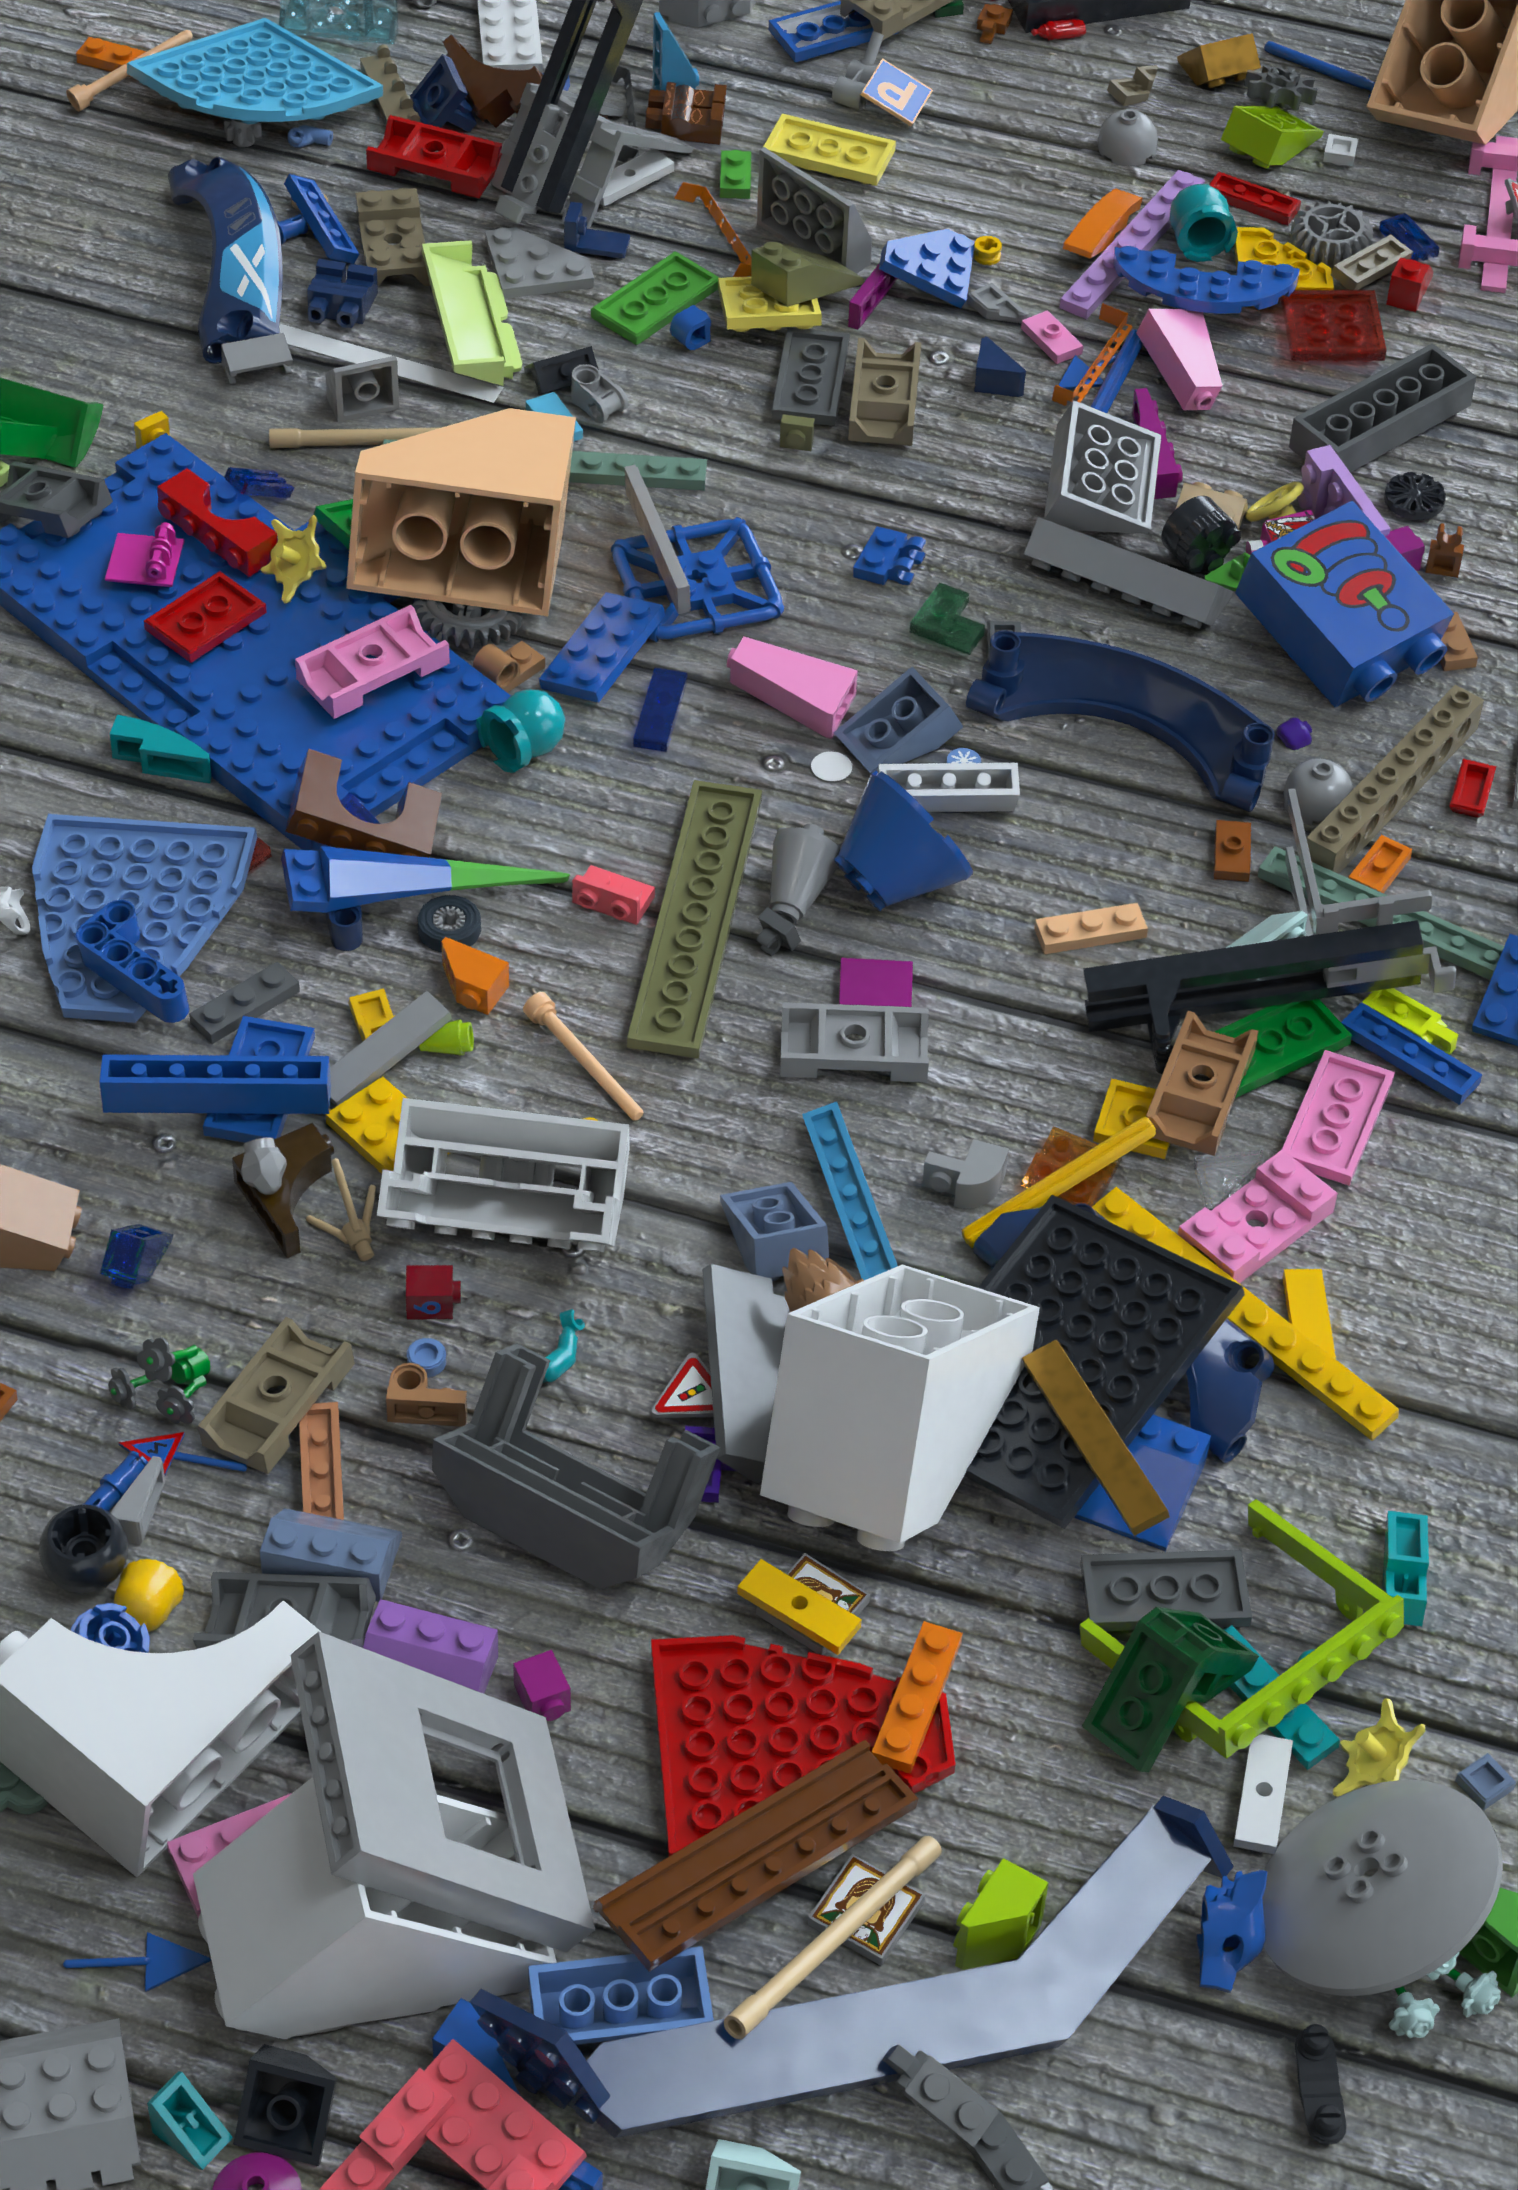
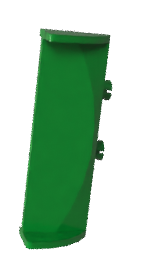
(45, 424)

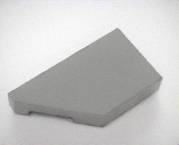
(995, 304)

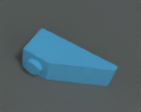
(669, 59)

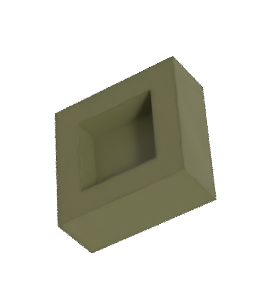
(797, 432)

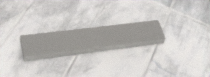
(657, 539)

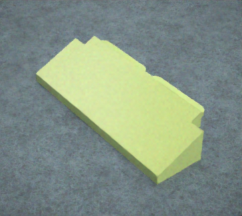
(471, 313)

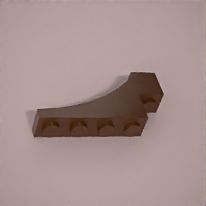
(491, 89)

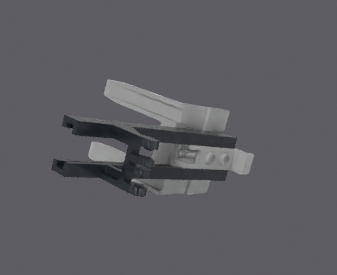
(542, 165)

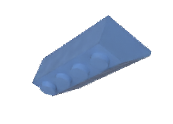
(619, 1996)

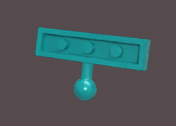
(1309, 1733)

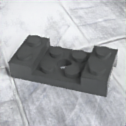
(54, 497)
(330, 1603)

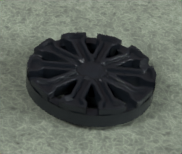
(1415, 496)

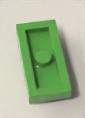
(735, 174)

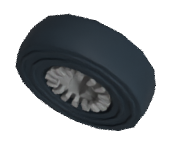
(449, 910)

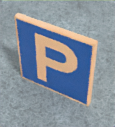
(896, 92)

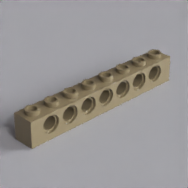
(1395, 780)

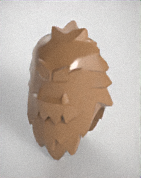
(813, 1278)

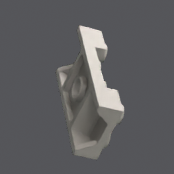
(892, 1040)

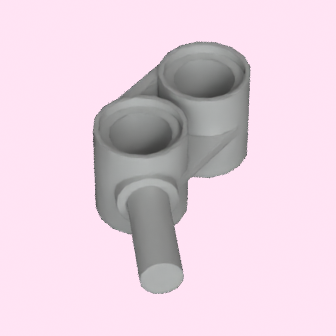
(848, 88)

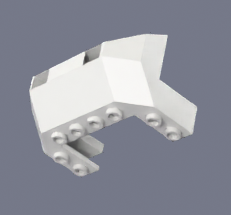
(514, 1176)

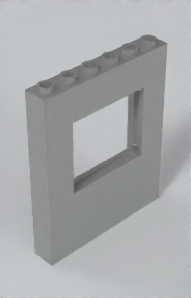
(382, 1808)

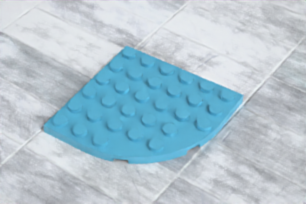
(255, 76)

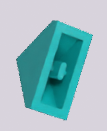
(187, 2122)

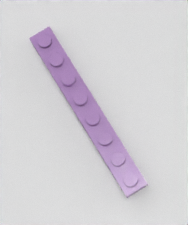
(1141, 233)

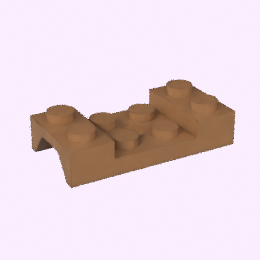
(1197, 1111)

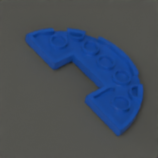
(1204, 291)

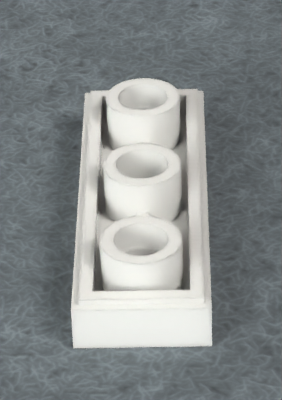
(636, 174)
(1267, 1776)

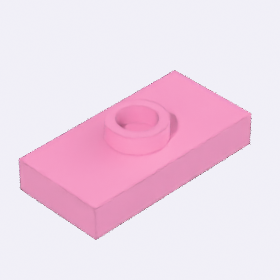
(1052, 337)

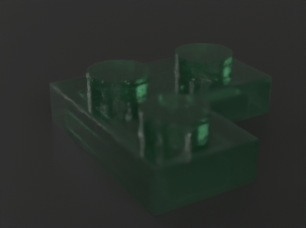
(941, 620)

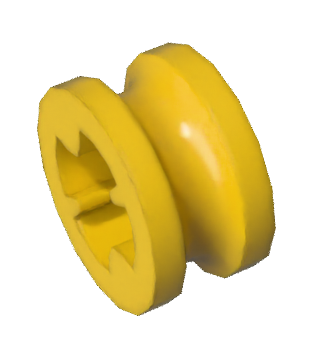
(987, 250)

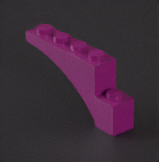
(1168, 472)

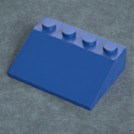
(1172, 1462)

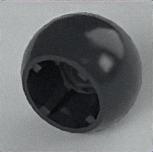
(74, 1550)

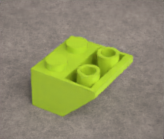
(1001, 1918)

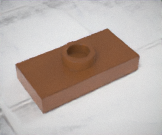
(1232, 850)

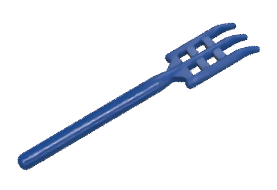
(1319, 66)

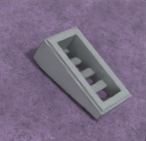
(140, 1500)

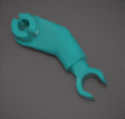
(565, 1355)

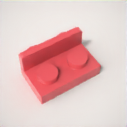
(612, 894)

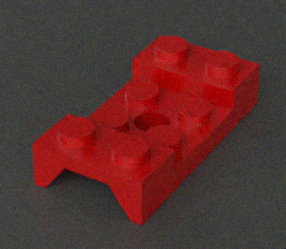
(461, 158)

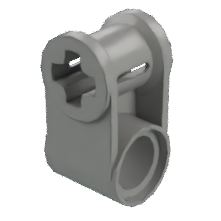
(596, 393)

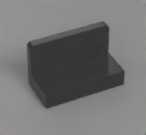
(556, 371)

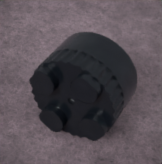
(1200, 534)

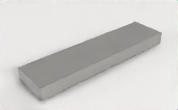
(386, 1047)

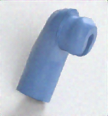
(307, 135)

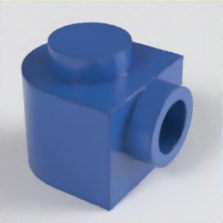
(691, 327)

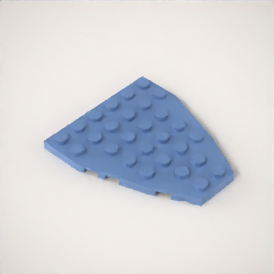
(170, 871)

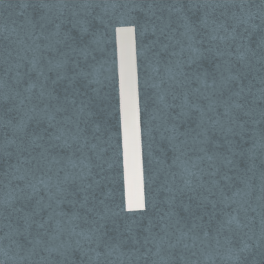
(406, 368)

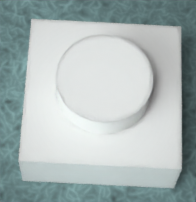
(1340, 150)

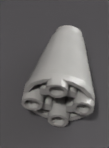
(800, 869)

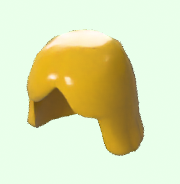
(149, 1591)

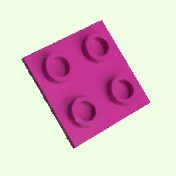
(146, 558)

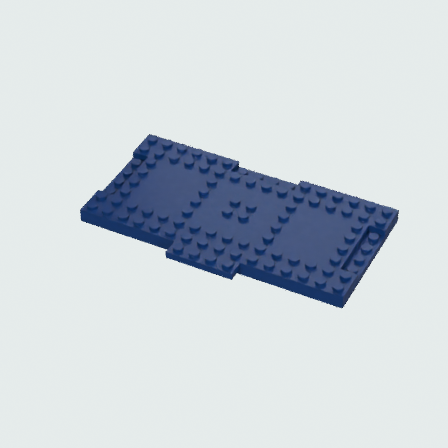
(244, 692)

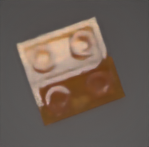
(1058, 1151)

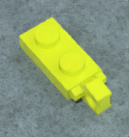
(1413, 1017)

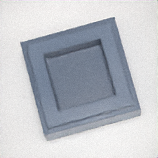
(1485, 1781)

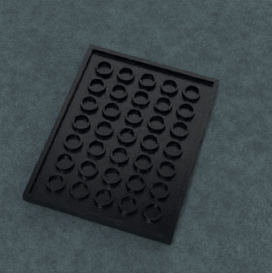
(1127, 1323)

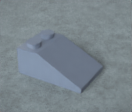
(899, 724)
(770, 1224)

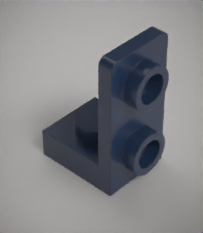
(590, 241)

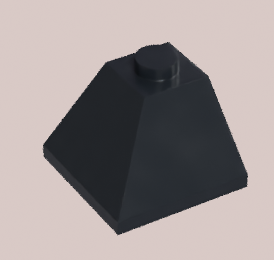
(285, 2105)

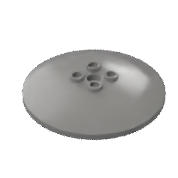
(1406, 1920)

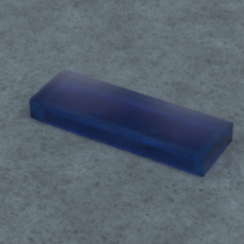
(660, 709)

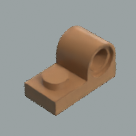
(509, 667)
(422, 1404)

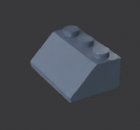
(328, 1547)

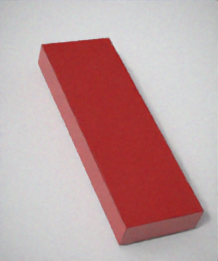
(1256, 198)

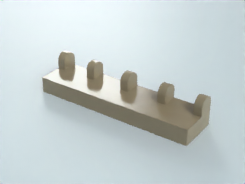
(394, 98)

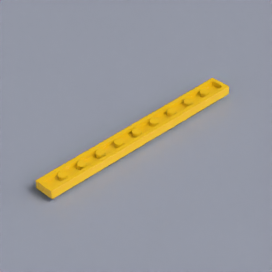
(1286, 1344)

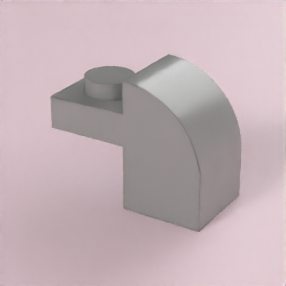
(972, 1180)

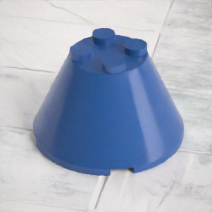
(895, 849)

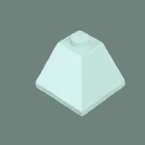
(749, 2168)

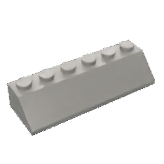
(1126, 572)

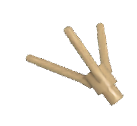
(356, 1231)

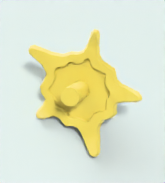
(294, 557)
(1378, 1752)

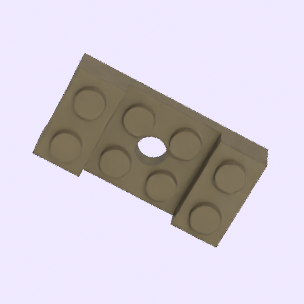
(891, 15)
(387, 219)
(882, 412)
(256, 1424)

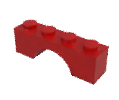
(242, 542)

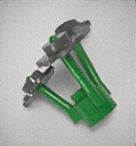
(183, 1366)

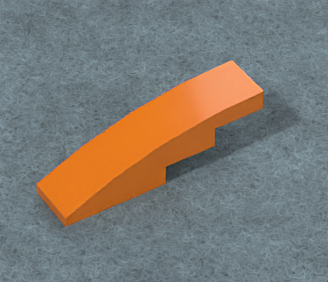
(1102, 222)

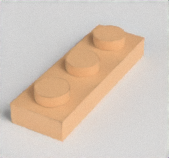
(1090, 928)

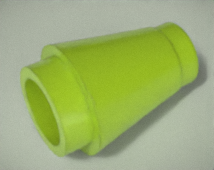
(452, 1038)

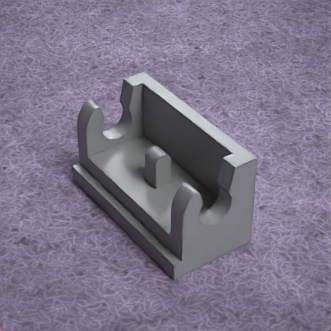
(255, 355)

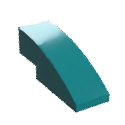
(159, 750)
(1407, 1563)

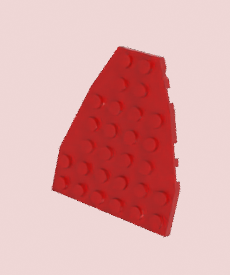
(756, 1719)

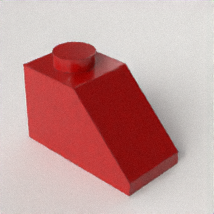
(1408, 284)

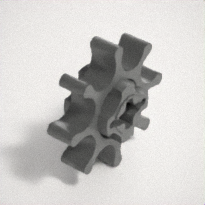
(1280, 87)

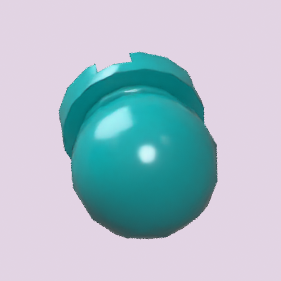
(1202, 222)
(521, 728)

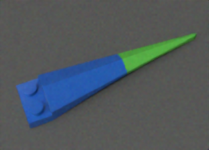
(351, 878)

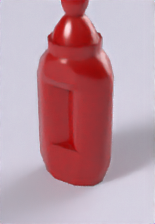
(1061, 29)

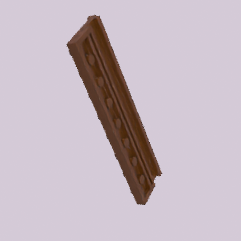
(755, 1855)

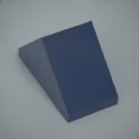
(998, 372)

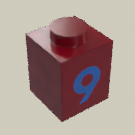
(431, 1292)

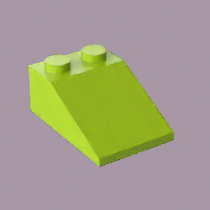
(1268, 134)

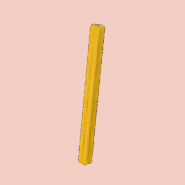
(1067, 1176)

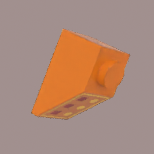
(474, 976)

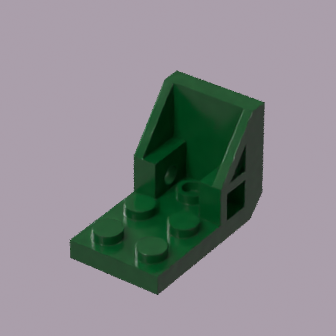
(1162, 1667)

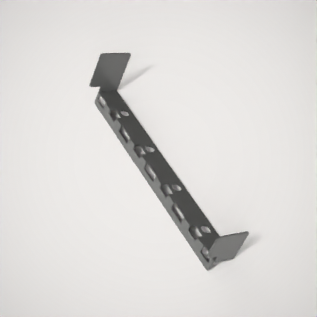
(627, 151)

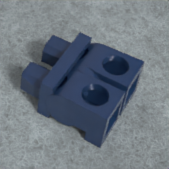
(341, 298)

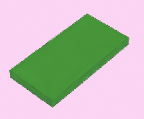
(655, 298)

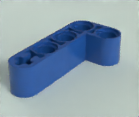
(109, 951)

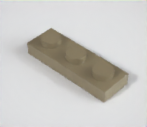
(1370, 263)

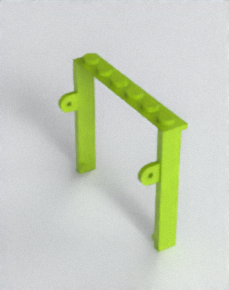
(1298, 1684)

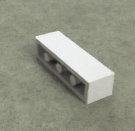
(959, 785)

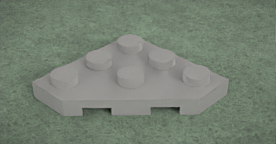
(534, 265)

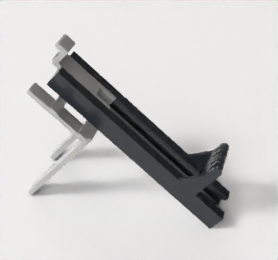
(1273, 971)

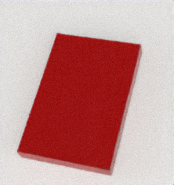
(205, 616)

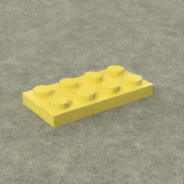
(831, 149)

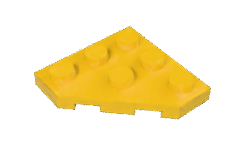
(1260, 246)

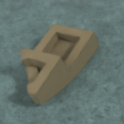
(1135, 89)

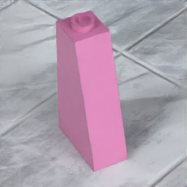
(1183, 355)
(794, 683)

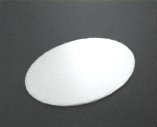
(831, 766)

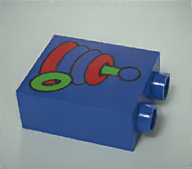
(1345, 605)

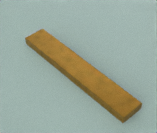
(1096, 1438)

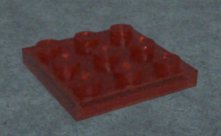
(1333, 325)

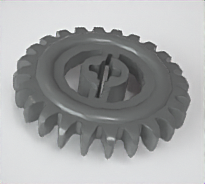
(466, 622)

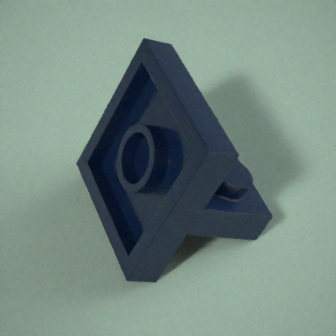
(442, 97)

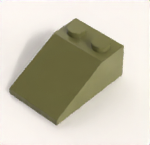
(798, 274)

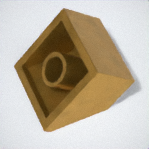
(1221, 60)

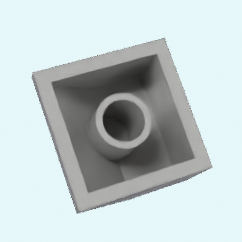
(363, 389)

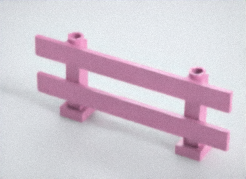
(1497, 247)

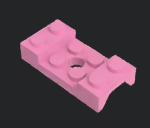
(342, 674)
(1281, 1196)

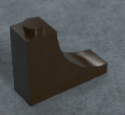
(307, 1161)

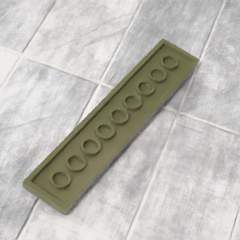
(695, 920)

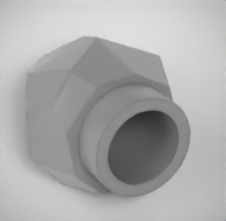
(263, 1165)

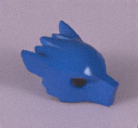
(1232, 1919)

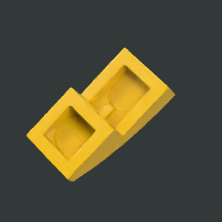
(370, 1011)

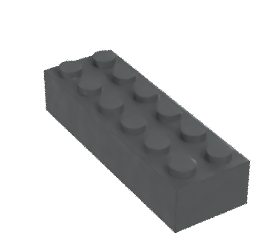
(1386, 408)

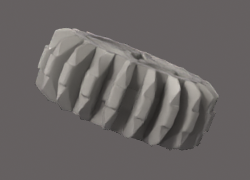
(1330, 232)

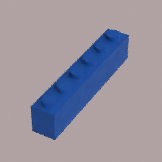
(215, 1084)

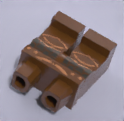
(687, 112)

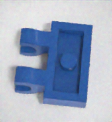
(889, 557)

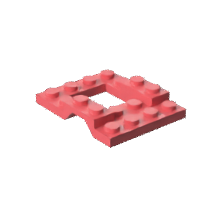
(471, 2121)

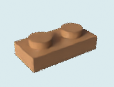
(1460, 650)

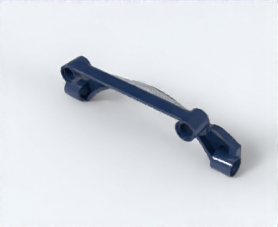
(1220, 1386)

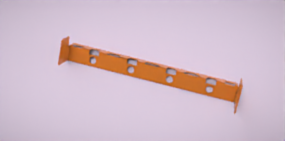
(689, 192)
(1114, 317)

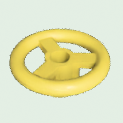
(1276, 503)

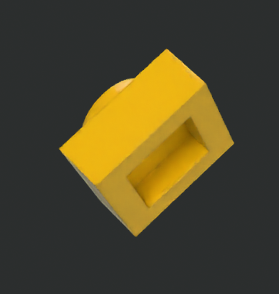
(151, 428)

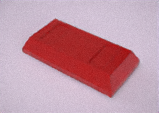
(1472, 788)

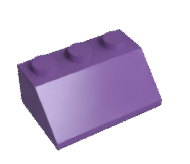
(434, 1643)

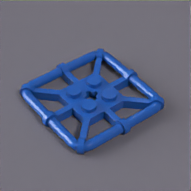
(709, 566)

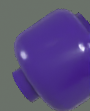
(1294, 733)

